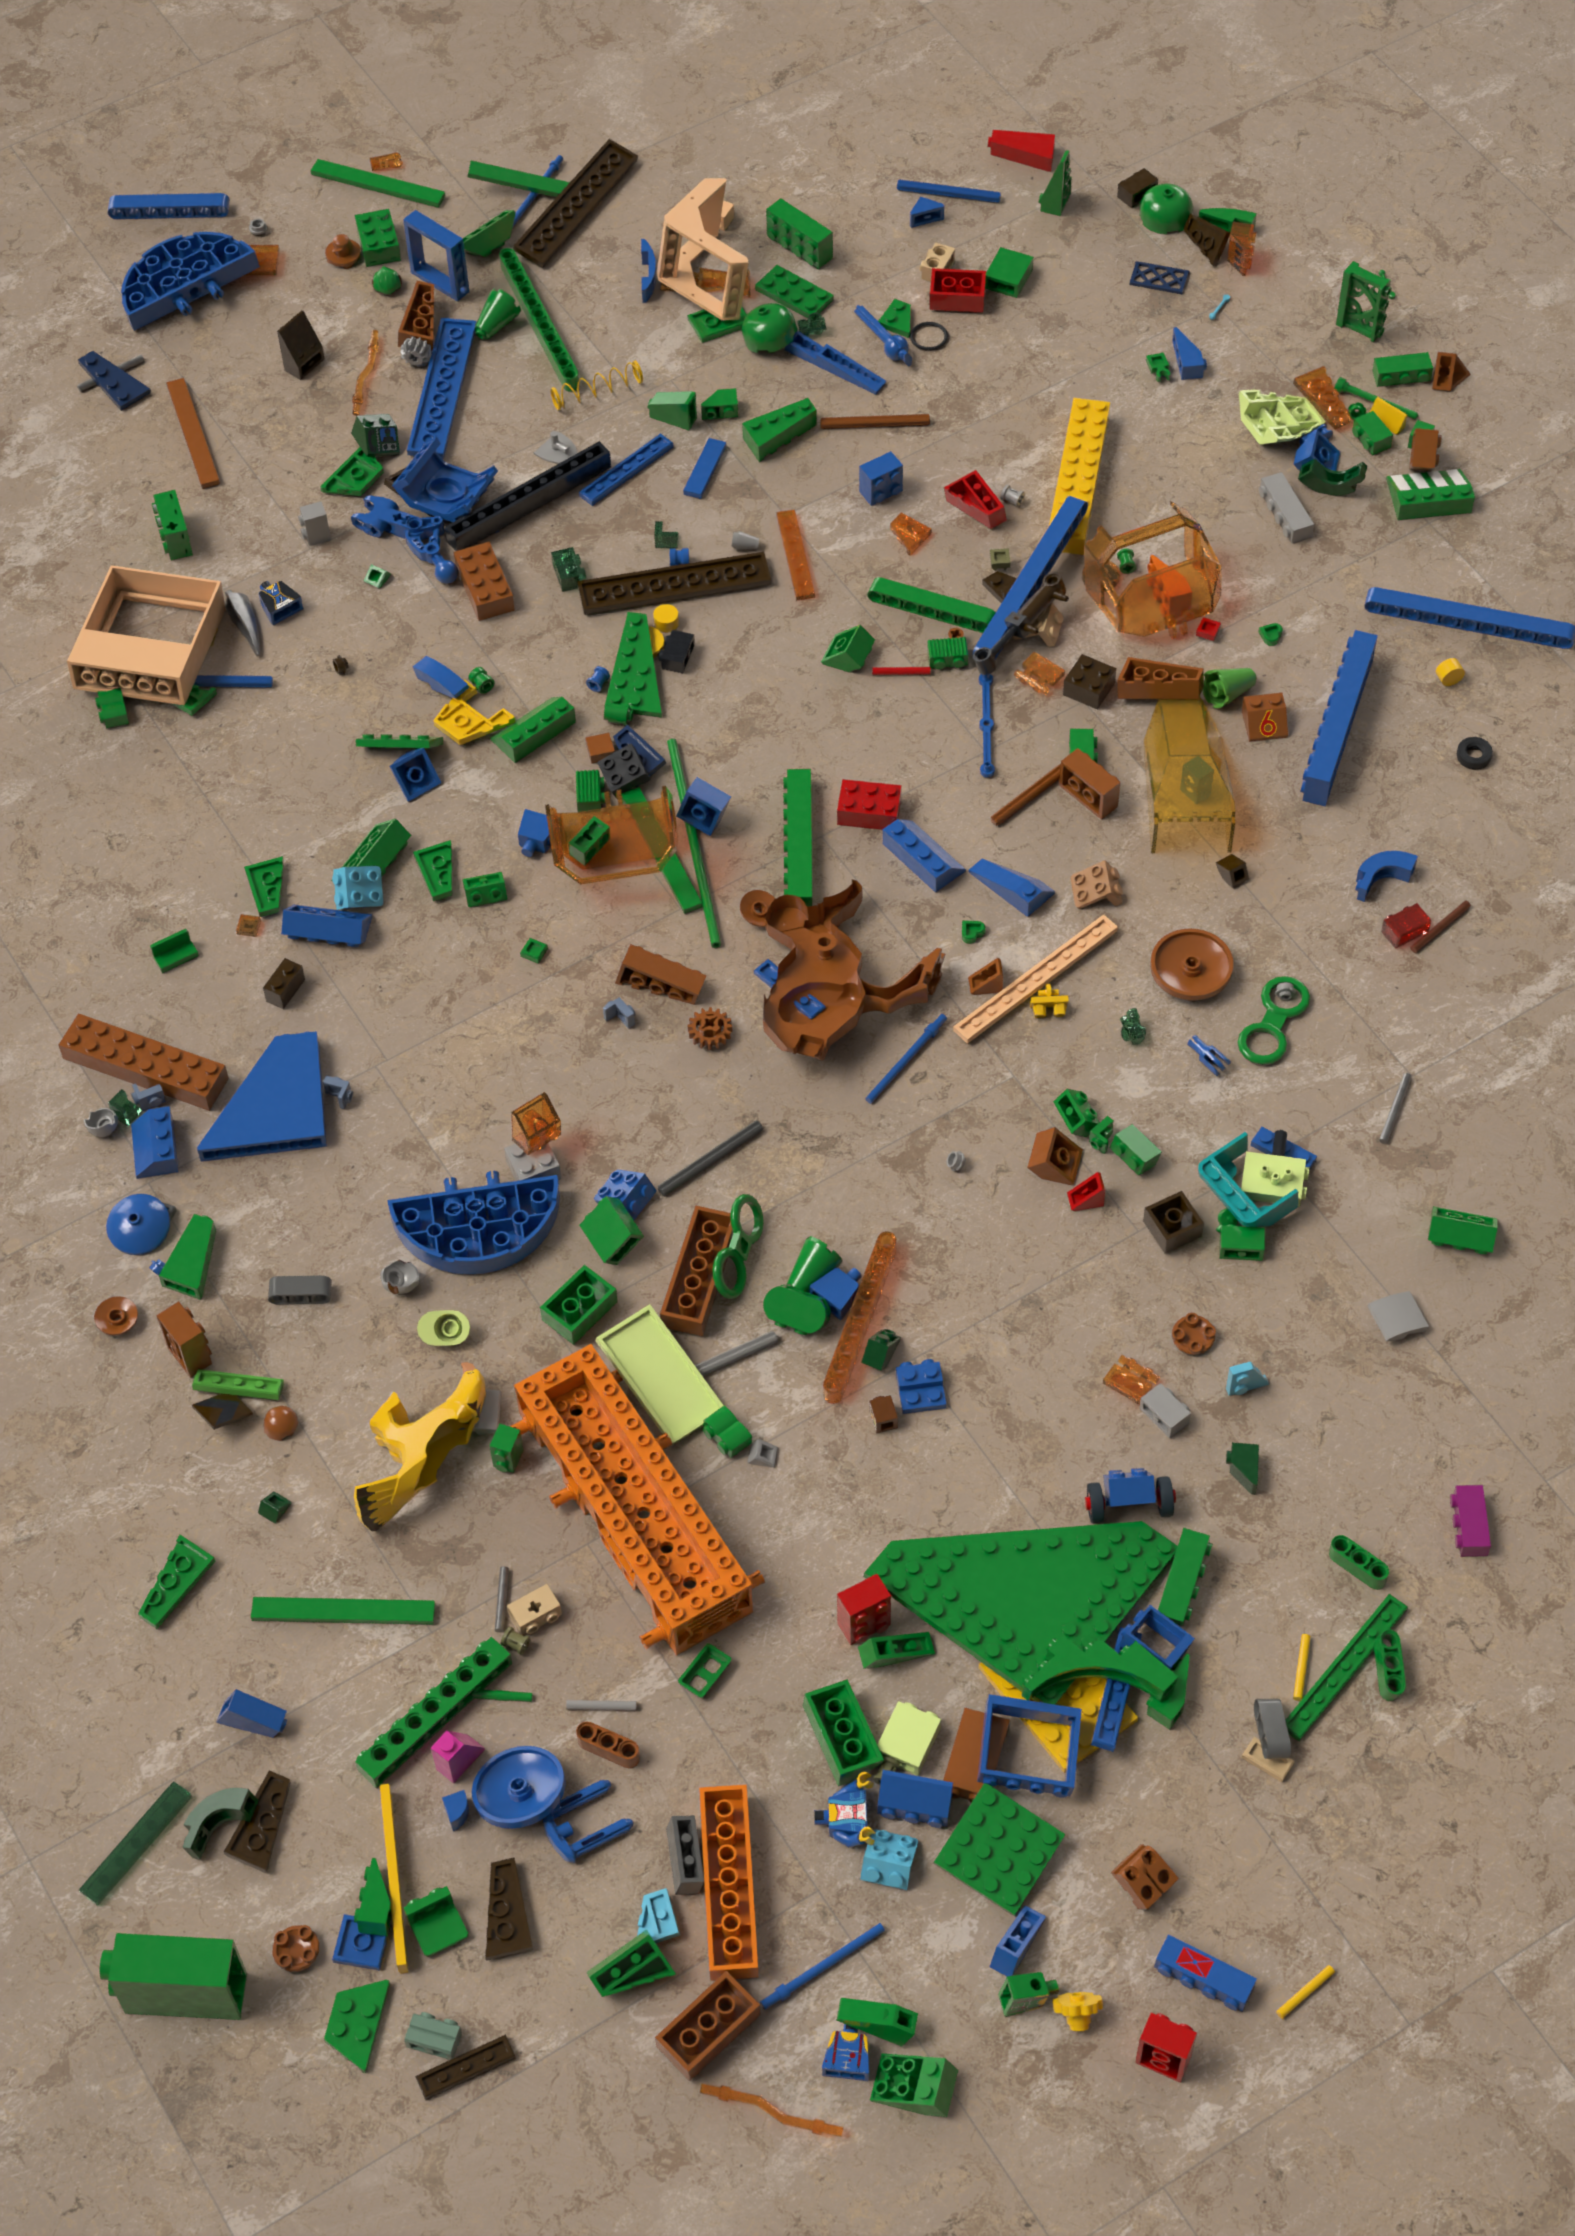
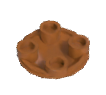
(1193, 1334)
(295, 1948)

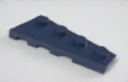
(114, 382)

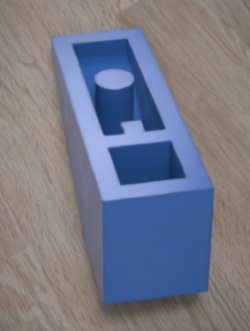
(1188, 357)
(1017, 1941)

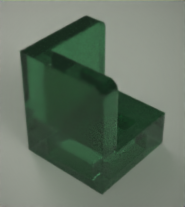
(665, 539)
(124, 1109)

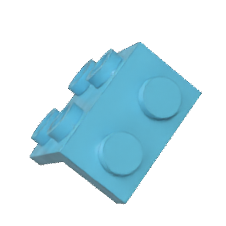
(357, 887)
(889, 1859)

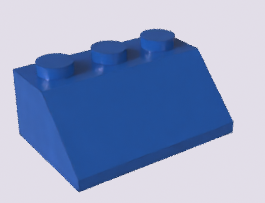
(154, 1143)
(915, 1798)

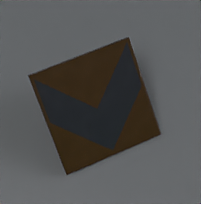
(222, 1410)

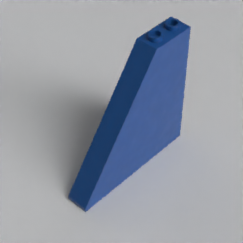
(275, 1105)

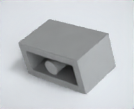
(314, 523)
(1165, 1410)

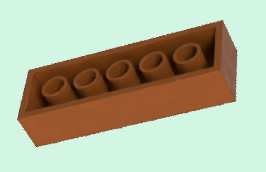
(692, 1282)

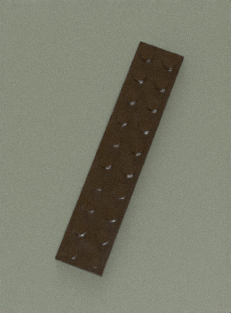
(575, 203)
(674, 582)

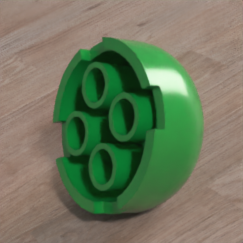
(1165, 208)
(768, 328)

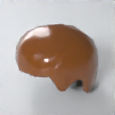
(280, 1422)

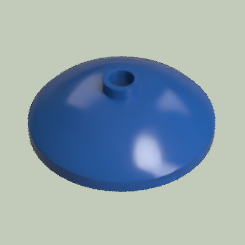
(144, 1233)

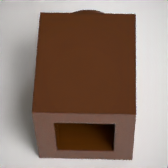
(883, 1413)

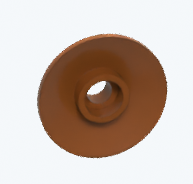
(753, 901)
(116, 1308)

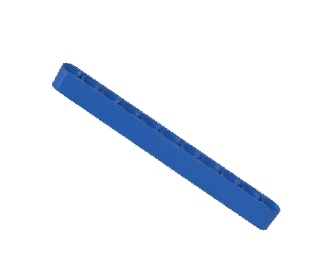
(1036, 568)
(1470, 617)

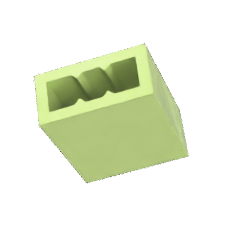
(909, 1736)

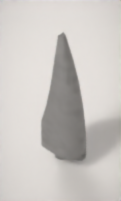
(243, 617)

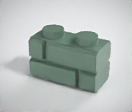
(433, 2036)

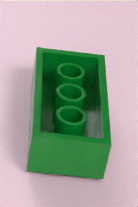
(799, 233)

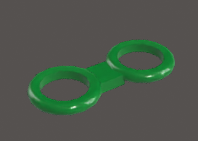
(1273, 1021)
(738, 1247)

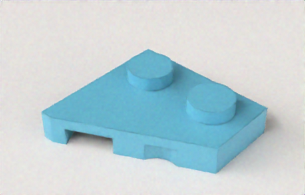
(1244, 1378)
(658, 1916)

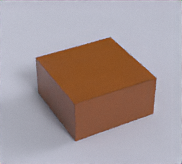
(599, 747)

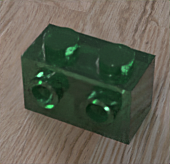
(567, 568)

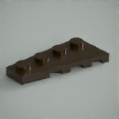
(255, 1838)

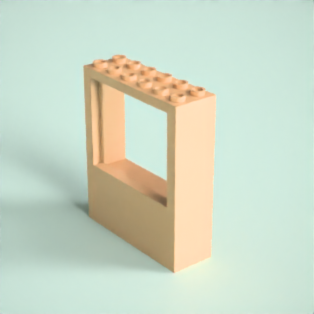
(144, 665)

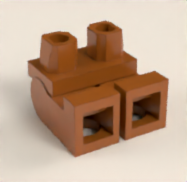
(1144, 1876)

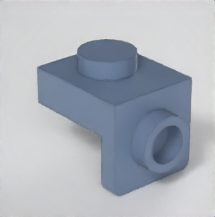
(621, 1010)
(340, 1088)
(148, 1098)

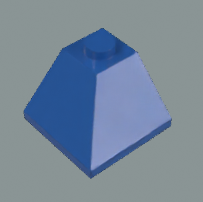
(1317, 448)
(415, 773)

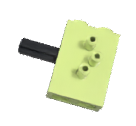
(1274, 1175)

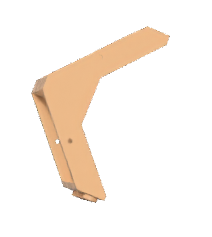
(698, 220)

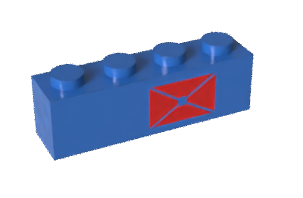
(1205, 1973)

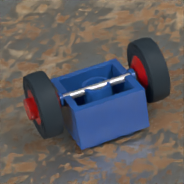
(1129, 1489)

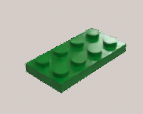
(793, 292)

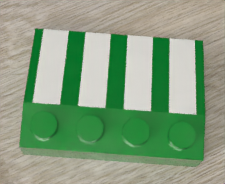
(1431, 494)

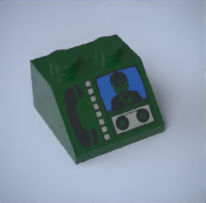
(376, 435)

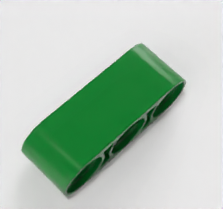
(1363, 1572)
(1393, 1655)

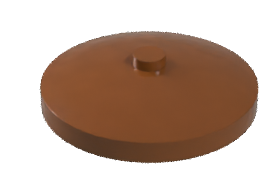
(1191, 964)

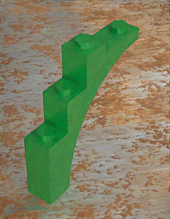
(1098, 1659)

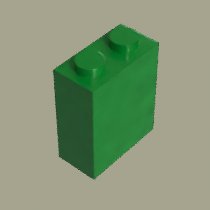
(1009, 272)
(611, 1230)

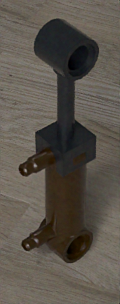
(1020, 623)

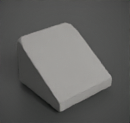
(762, 1454)

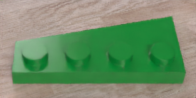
(403, 741)

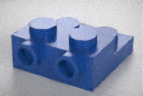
(920, 1386)

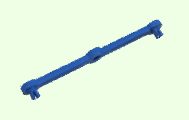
(986, 769)

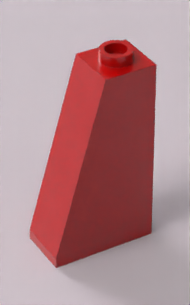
(1024, 148)

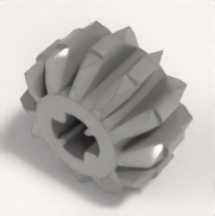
(416, 351)

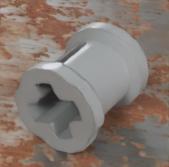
(1012, 495)

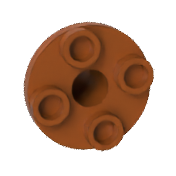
(343, 251)

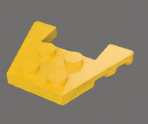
(465, 723)

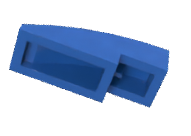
(440, 677)

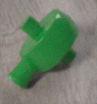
(1225, 1218)

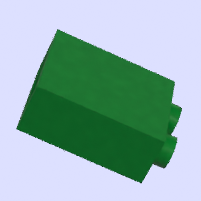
(175, 1976)

